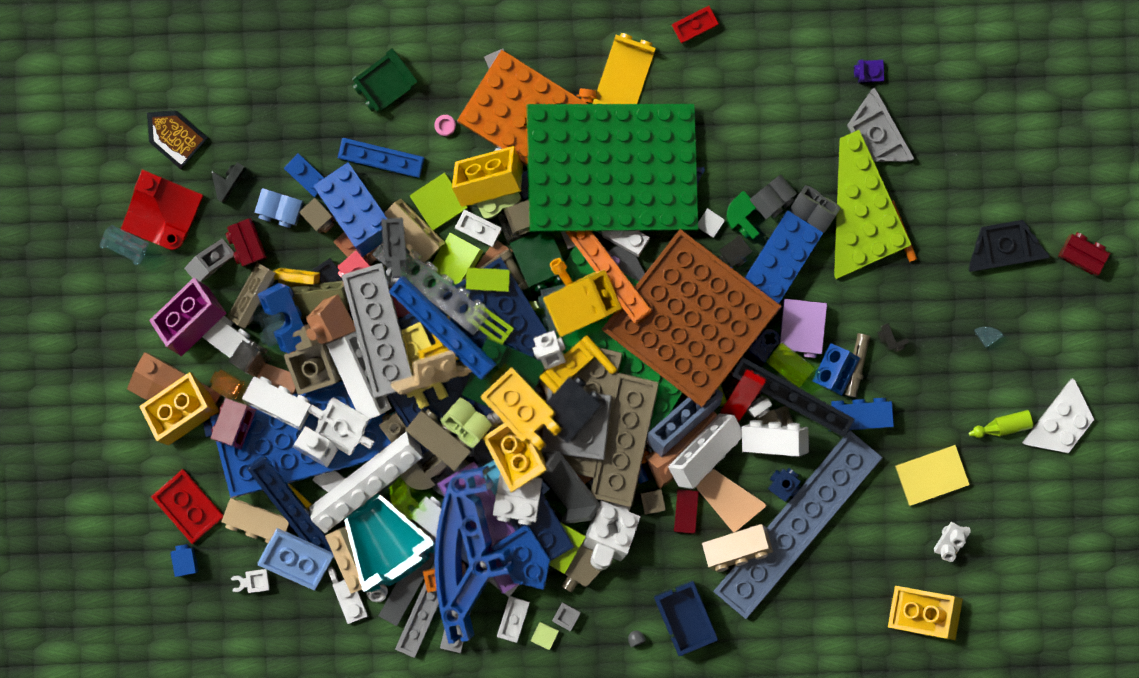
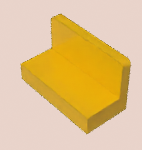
(296, 277)

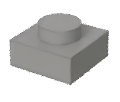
(566, 616)

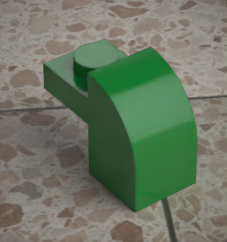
(736, 214)

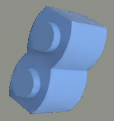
(278, 207)

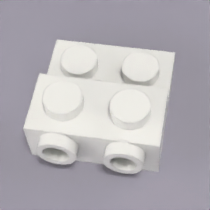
(520, 504)

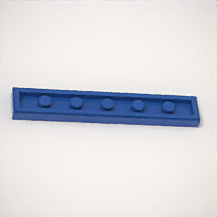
(442, 327)

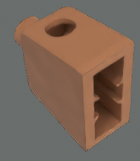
(329, 321)

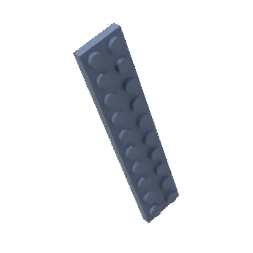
(800, 522)

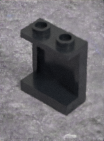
(573, 407)

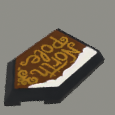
(174, 136)

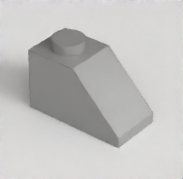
(209, 260)

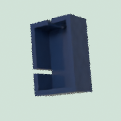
(685, 618)

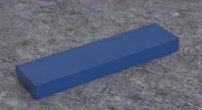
(380, 157)

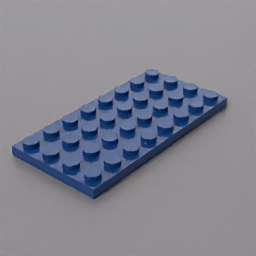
(276, 441)

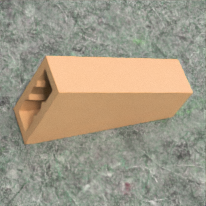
(729, 500)

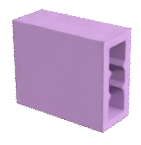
(803, 326)

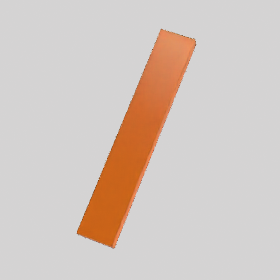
(601, 260)

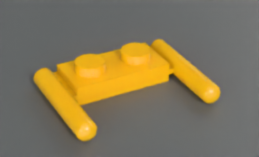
(575, 360)

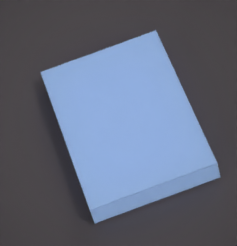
(295, 559)

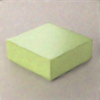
(544, 635)

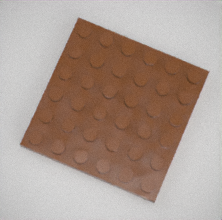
(698, 320)

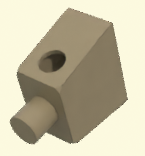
(580, 570)

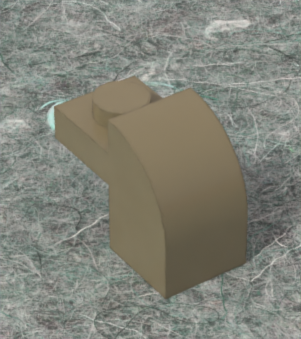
(421, 475)

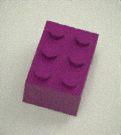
(187, 317)

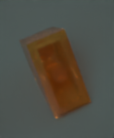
(226, 384)

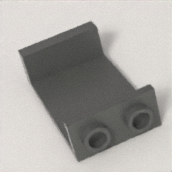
(569, 488)

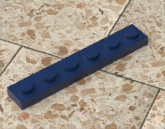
(287, 502)

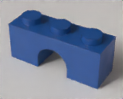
(279, 299)

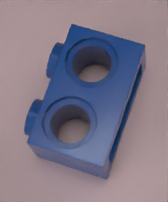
(836, 369)

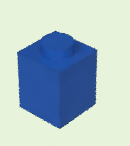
(184, 560)

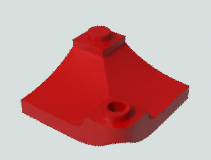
(161, 210)

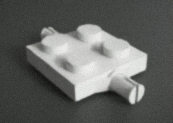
(341, 426)

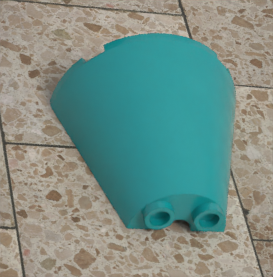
(385, 544)

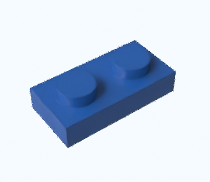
(304, 173)

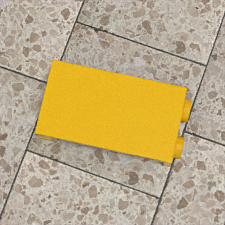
(624, 71)

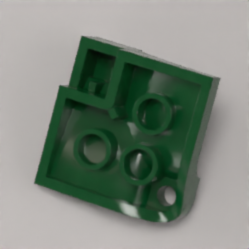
(504, 357)

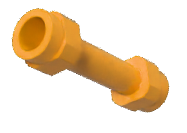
(559, 268)

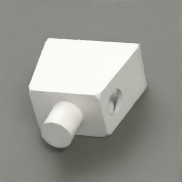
(315, 446)

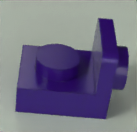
(869, 71)

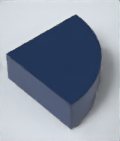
(208, 427)

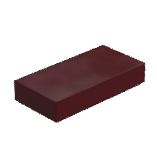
(686, 511)

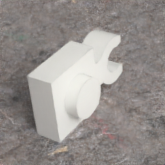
(254, 581)

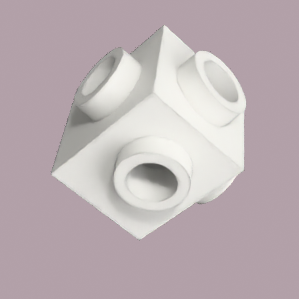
(549, 349)

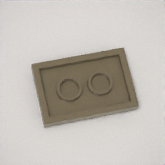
(248, 300)

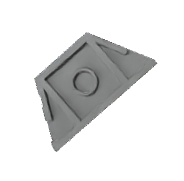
(879, 131)

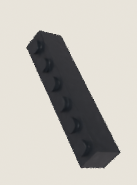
(797, 399)

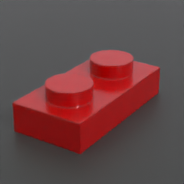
(695, 24)

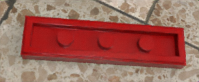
(743, 395)

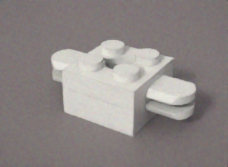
(610, 534)

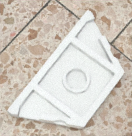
(1062, 422)

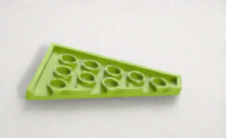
(867, 218)

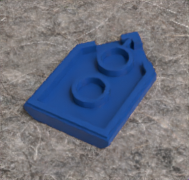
(527, 556)

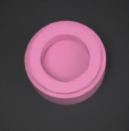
(445, 125)

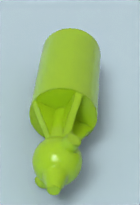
(1005, 425)

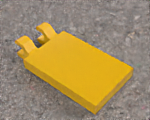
(520, 407)

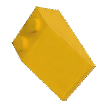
(516, 460)
(925, 612)

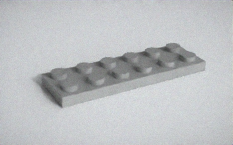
(377, 328)

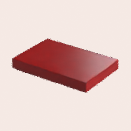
(187, 506)

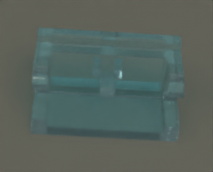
(124, 244)

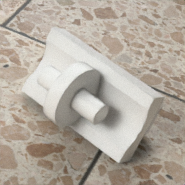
(951, 541)

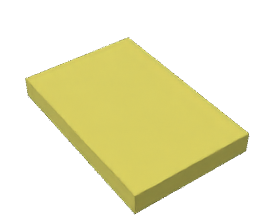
(932, 475)

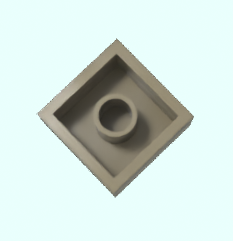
(312, 368)

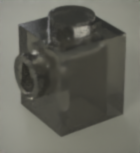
(735, 252)

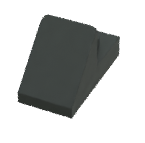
(225, 187)

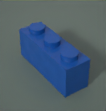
(867, 414)

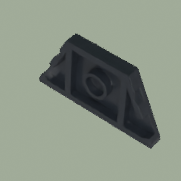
(1004, 246)

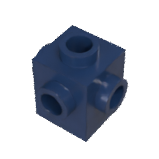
(776, 485)

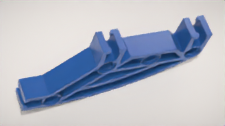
(454, 525)

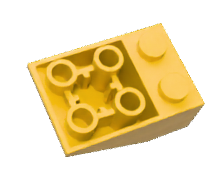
(582, 302)

